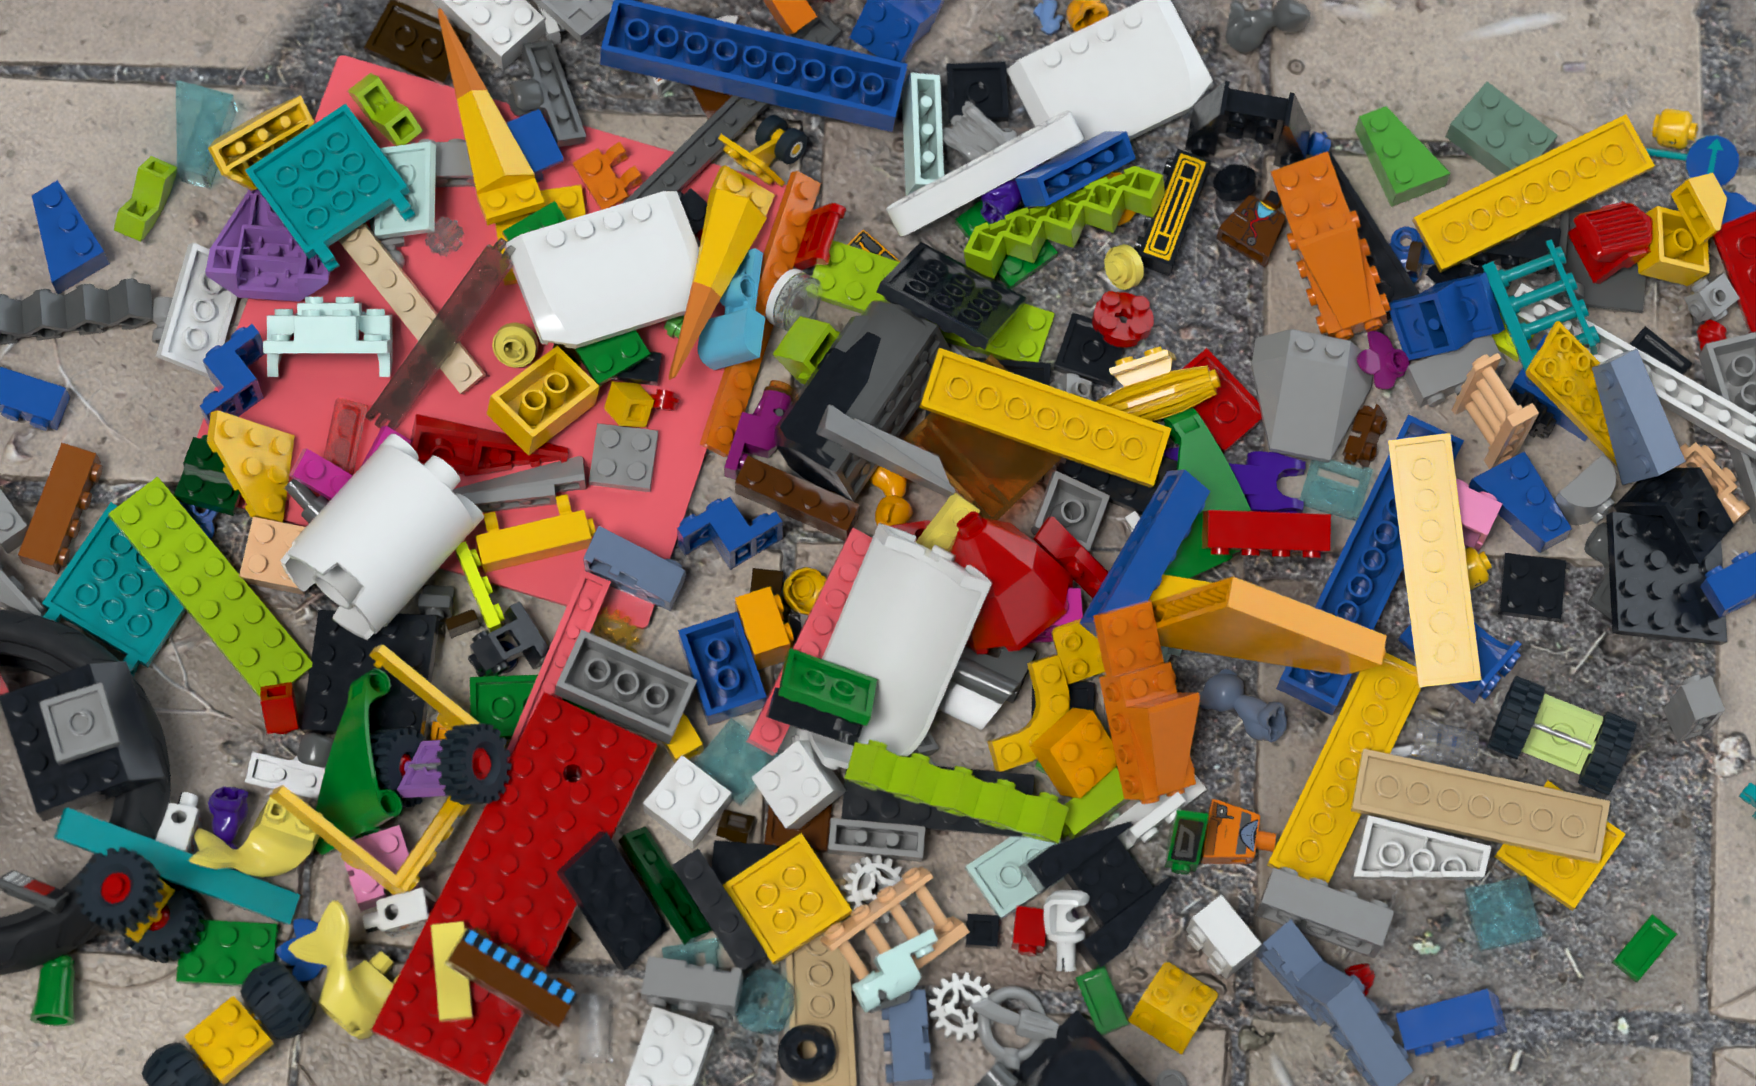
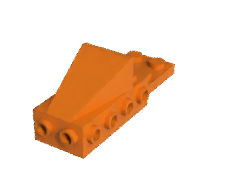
(1330, 249)
(1144, 712)

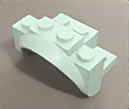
(329, 329)

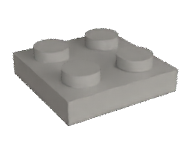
(623, 457)
(80, 723)

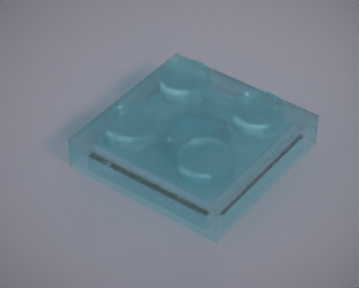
(733, 761)
(1502, 913)

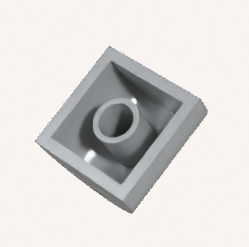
(1589, 494)
(1073, 506)

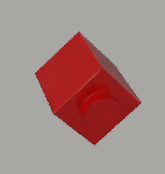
(279, 708)
(1028, 931)

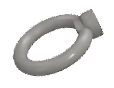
(1009, 1057)

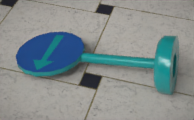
(1707, 156)

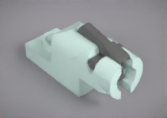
(895, 974)

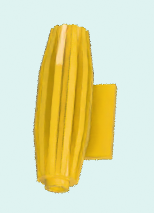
(1155, 390)

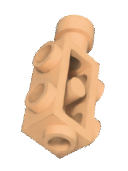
(1720, 479)

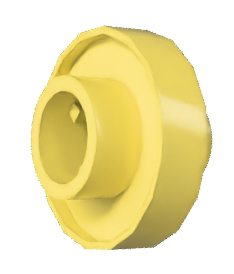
(1124, 267)
(515, 345)

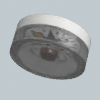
(792, 297)

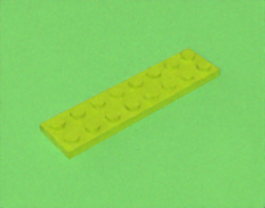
(855, 275)
(209, 588)

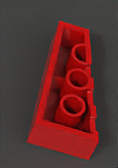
(1266, 532)

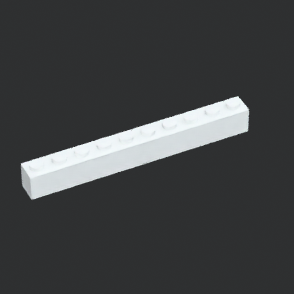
(1672, 388)

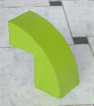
(383, 111)
(148, 198)

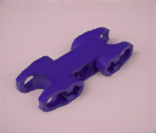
(1260, 477)

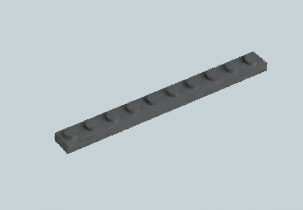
(728, 120)

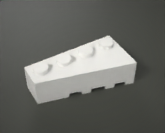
(1412, 853)

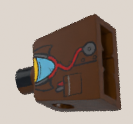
(1254, 227)

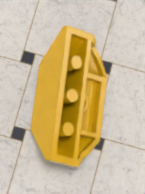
(258, 138)

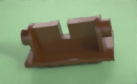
(1370, 424)

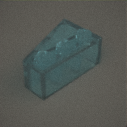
(200, 119)

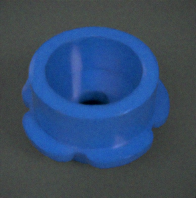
(1318, 143)

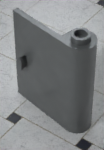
(1619, 292)

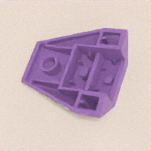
(260, 257)

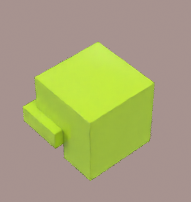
(805, 347)

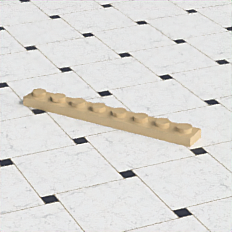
(407, 301)

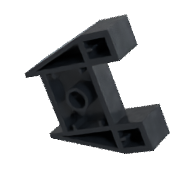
(1249, 116)
(1115, 885)

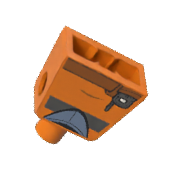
(1233, 835)

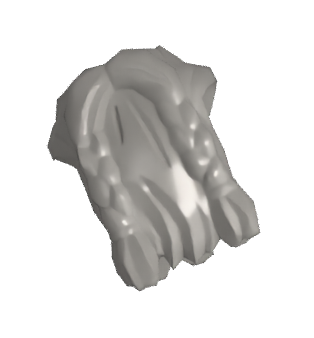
(974, 133)

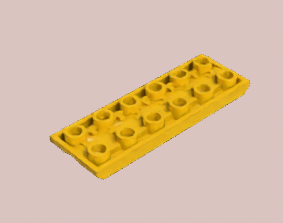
(1566, 377)

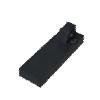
(813, 720)

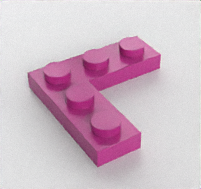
(323, 475)

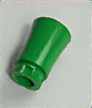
(55, 993)

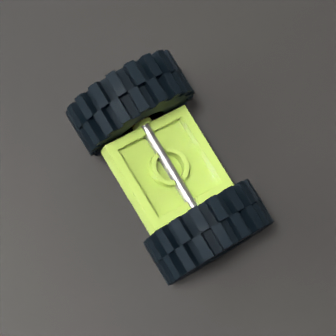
(1562, 735)

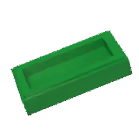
(1644, 948)
(1102, 1001)

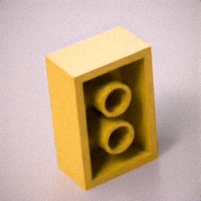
(542, 400)

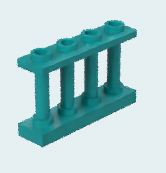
(1511, 306)

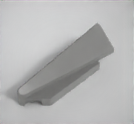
(885, 450)
(527, 487)

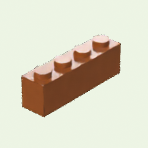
(60, 508)

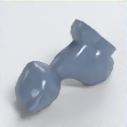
(1260, 719)

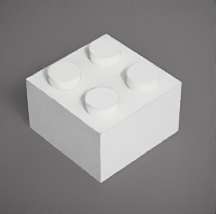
(798, 785)
(687, 802)
(1222, 938)

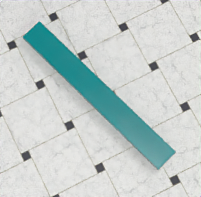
(174, 866)

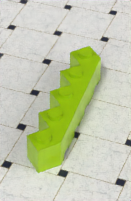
(1097, 205)
(956, 792)

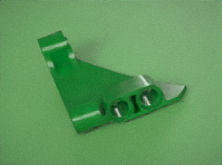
(1206, 463)
(349, 785)

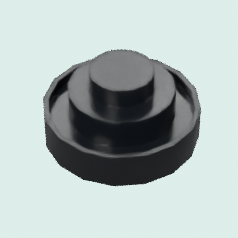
(1235, 182)

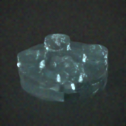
(779, 1007)

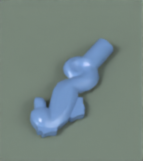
(1046, 13)

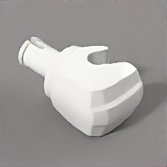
(1063, 927)

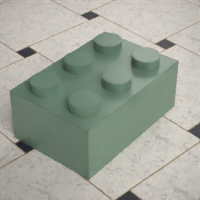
(1499, 132)

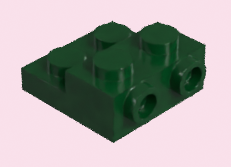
(204, 480)

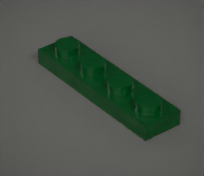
(664, 885)

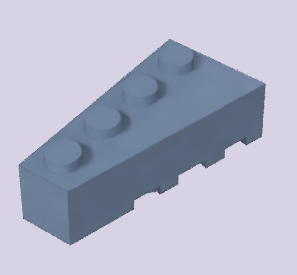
(1635, 419)
(1355, 1024)

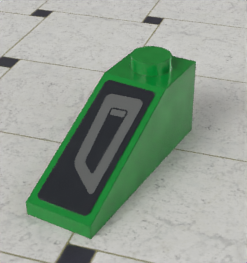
(1185, 841)

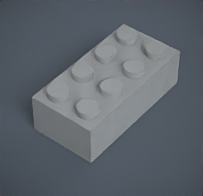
(625, 686)
(1325, 912)

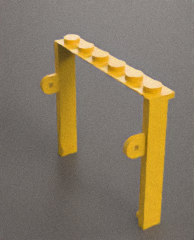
(439, 829)

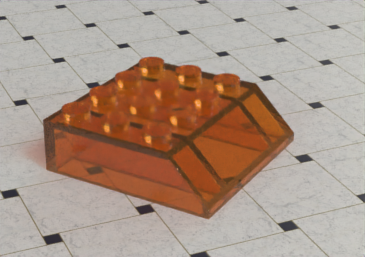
(981, 464)

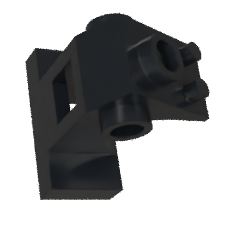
(489, 656)

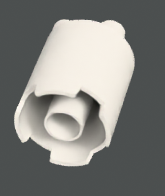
(382, 536)

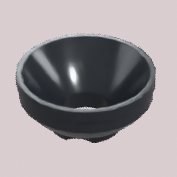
(806, 1069)

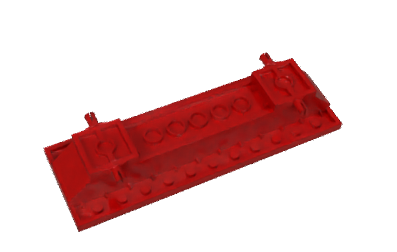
(563, 788)

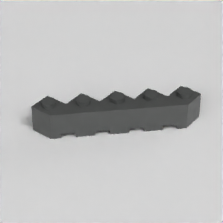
(81, 310)

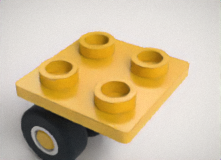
(773, 141)

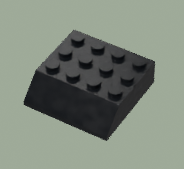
(92, 776)

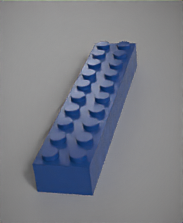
(753, 64)
(1361, 576)

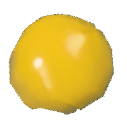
(802, 589)

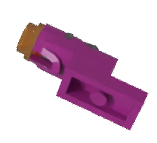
(756, 431)

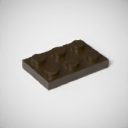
(412, 42)

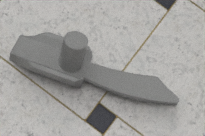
(1026, 1023)

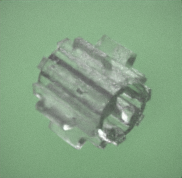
(445, 237)

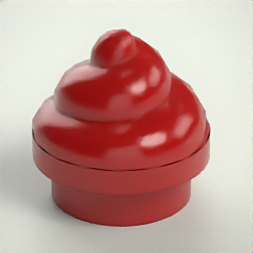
(1710, 332)
(1363, 973)

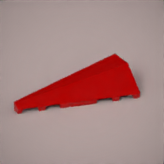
(475, 449)

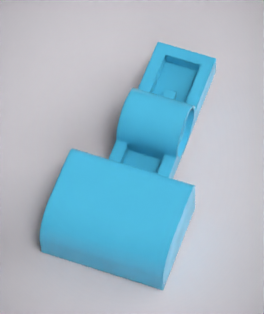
(738, 332)

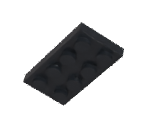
(1121, 491)
(612, 900)

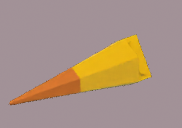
(498, 167)
(731, 224)

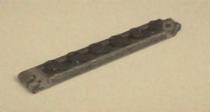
(442, 335)

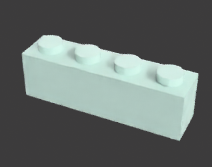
(922, 130)

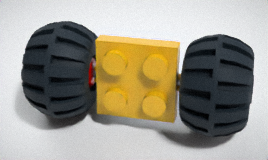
(232, 1036)

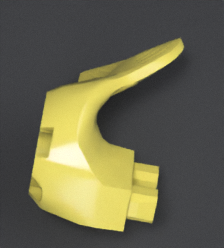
(272, 848)
(347, 996)

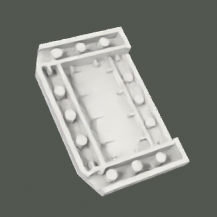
(1116, 73)
(607, 270)

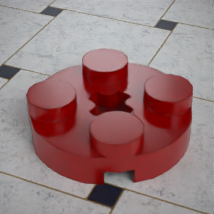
(1127, 305)

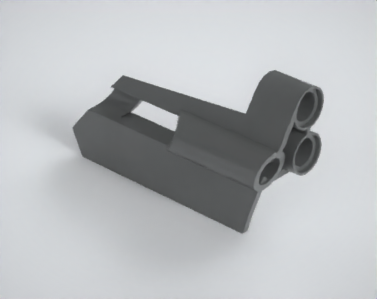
(984, 684)

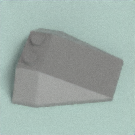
(1307, 391)

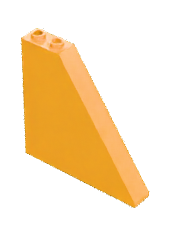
(1264, 627)

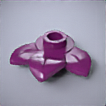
(1382, 360)

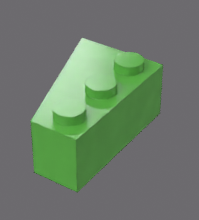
(1398, 157)

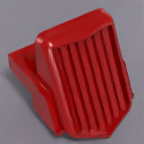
(1611, 238)

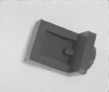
(436, 601)

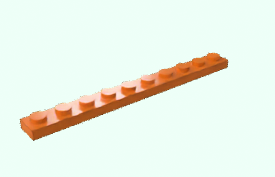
(777, 259)

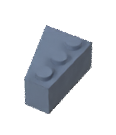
(634, 569)
(1290, 958)
(908, 1042)

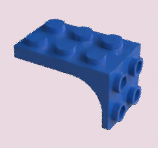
(1494, 659)

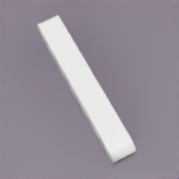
(984, 173)

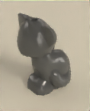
(1247, 28)

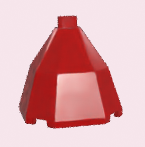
(1025, 588)

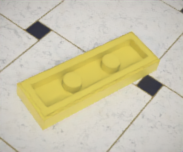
(452, 987)

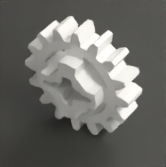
(868, 879)
(948, 1011)

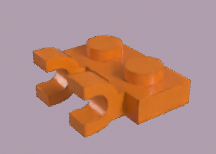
(600, 179)

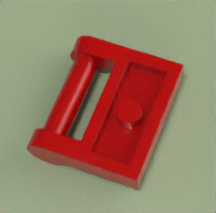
(819, 236)

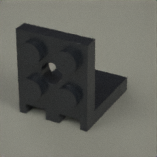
(1680, 498)

